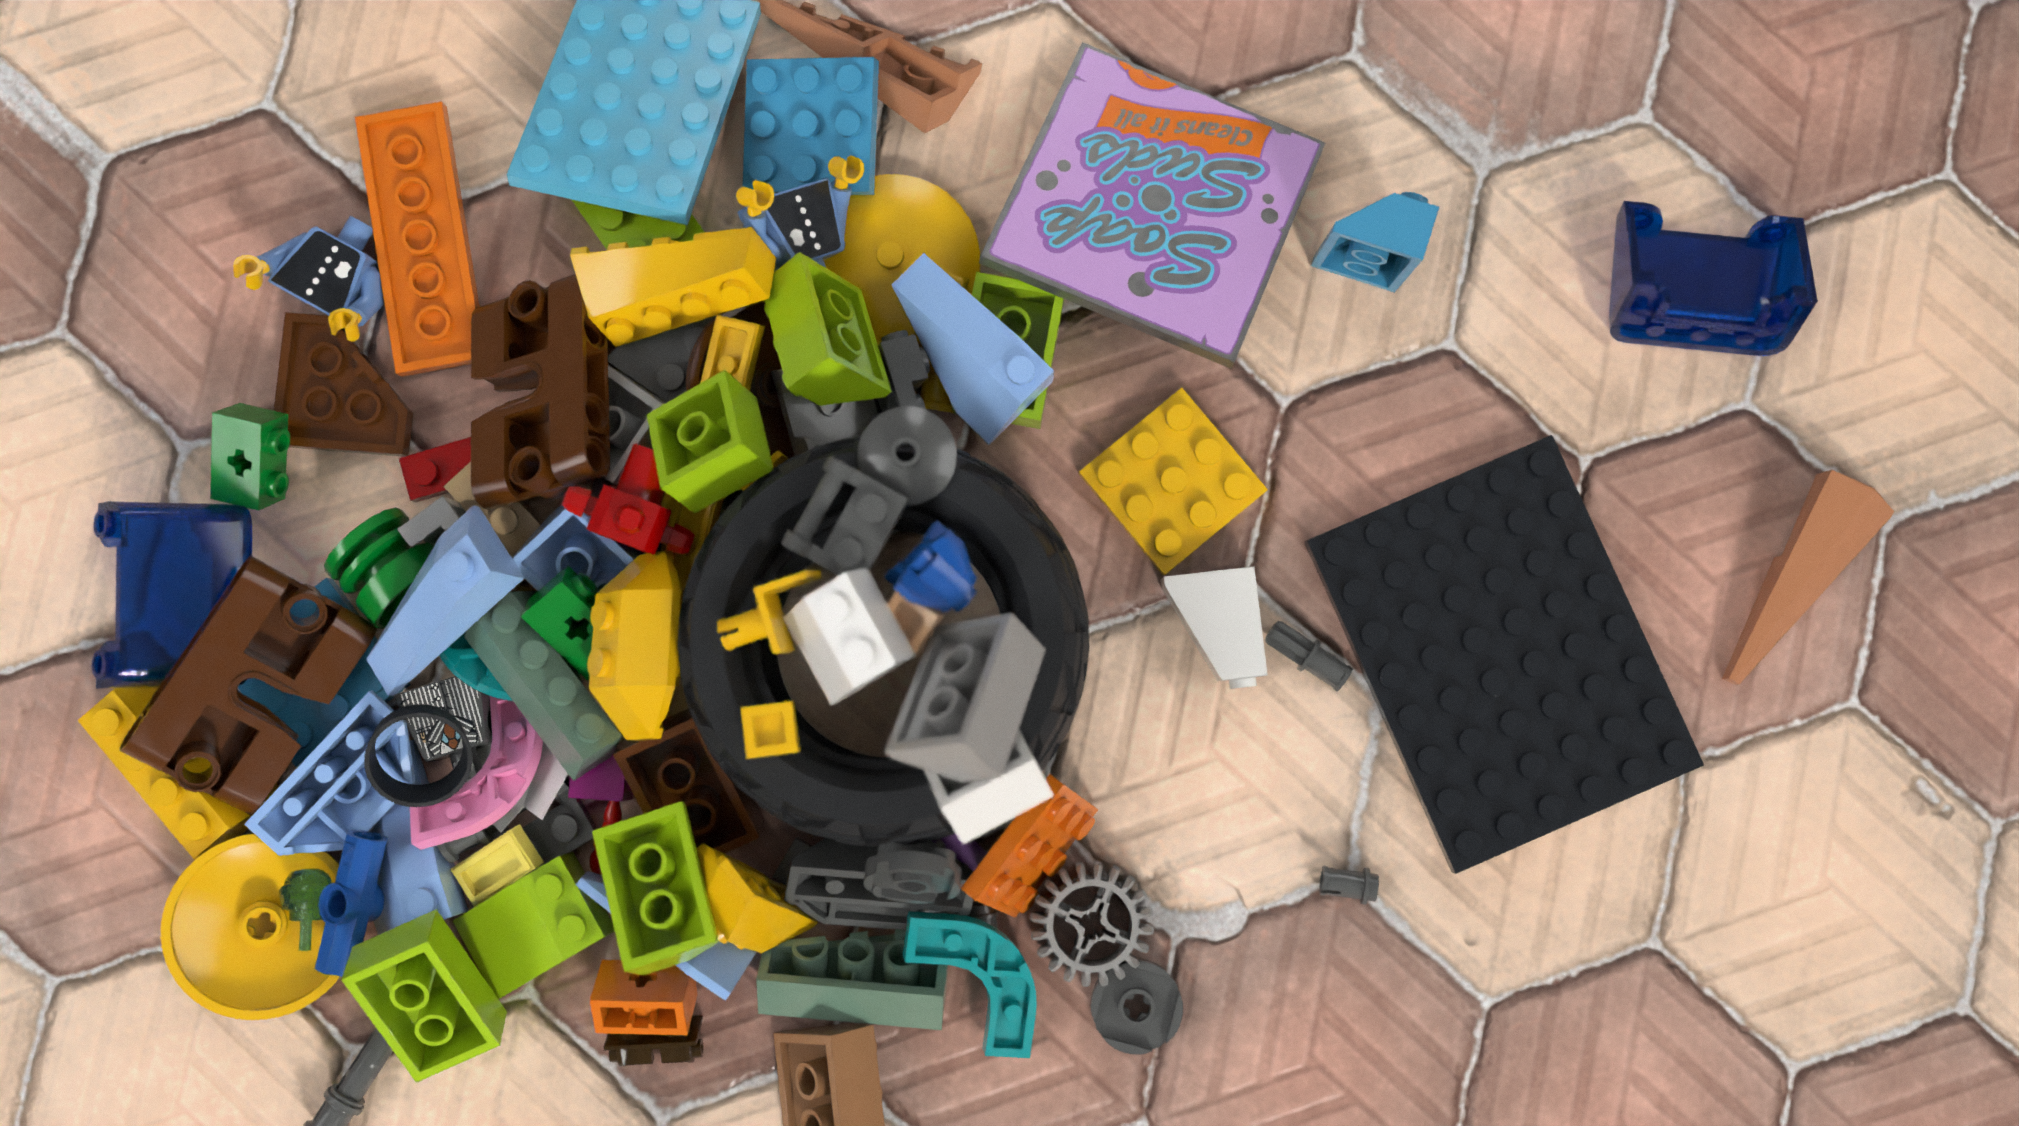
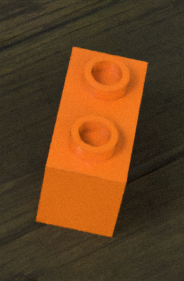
(642, 1003)

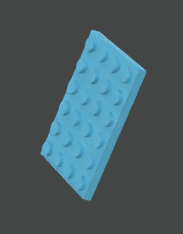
(635, 103)

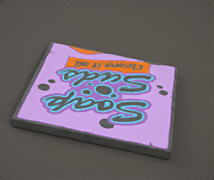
(1153, 205)

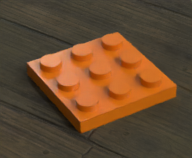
(1031, 850)

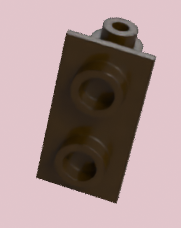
(638, 1048)

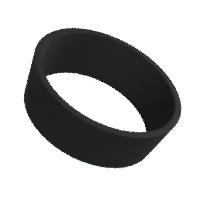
(424, 794)

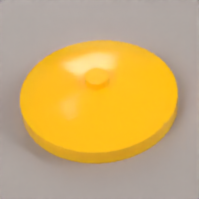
(891, 232)
(232, 938)

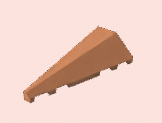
(910, 80)
(1827, 536)

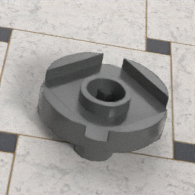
(913, 874)
(1150, 1028)

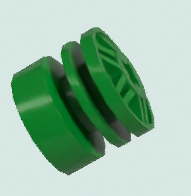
(377, 564)

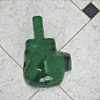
(301, 898)

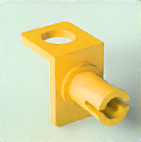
(767, 618)

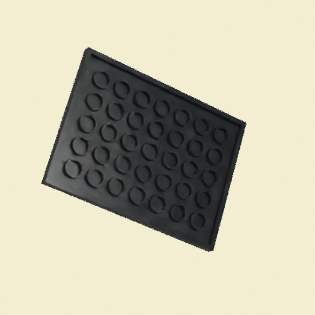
(1503, 654)

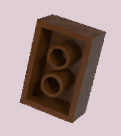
(684, 770)

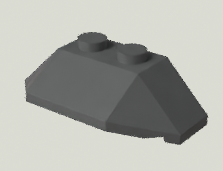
(831, 888)

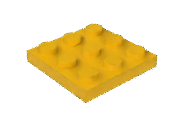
(1172, 481)

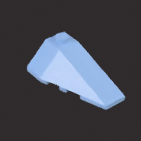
(450, 593)

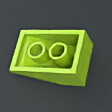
(533, 925)

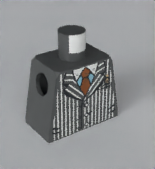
(439, 740)

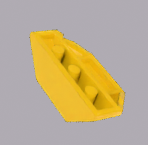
(637, 645)
(748, 904)

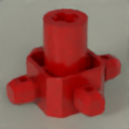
(632, 509)

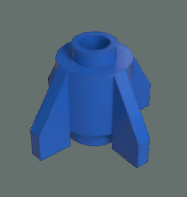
(936, 572)

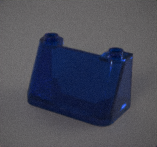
(1709, 287)
(168, 579)

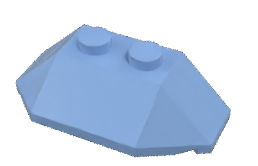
(331, 785)

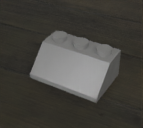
(967, 698)

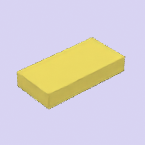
(497, 865)

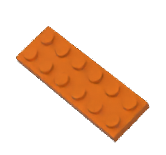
(419, 236)

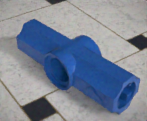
(351, 900)

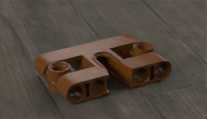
(561, 428)
(242, 638)

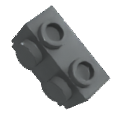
(905, 368)

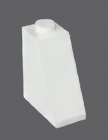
(1222, 620)

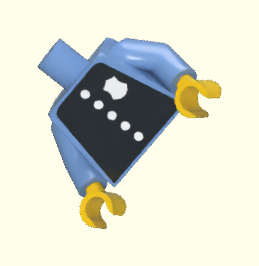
(804, 217)
(323, 273)

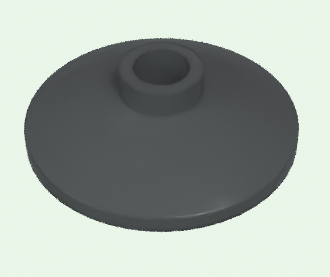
(934, 456)

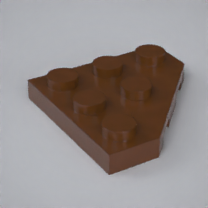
(336, 393)

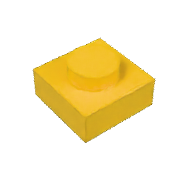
(770, 729)

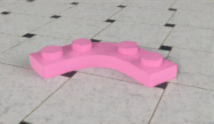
(492, 791)

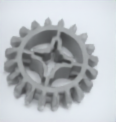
(1075, 960)

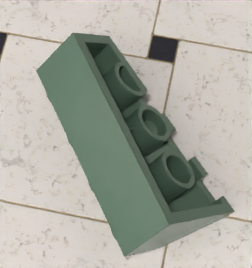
(543, 686)
(851, 982)

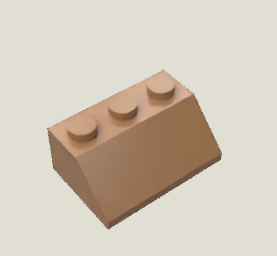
(829, 1076)

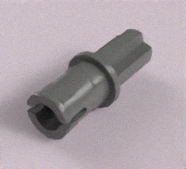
(1308, 655)

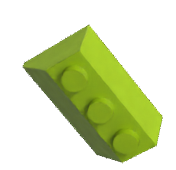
(824, 335)
(655, 889)

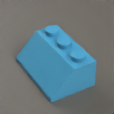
(1380, 241)

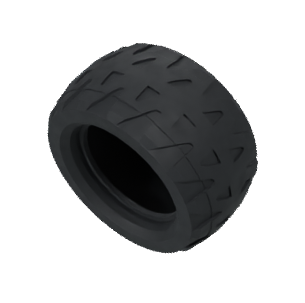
(824, 785)

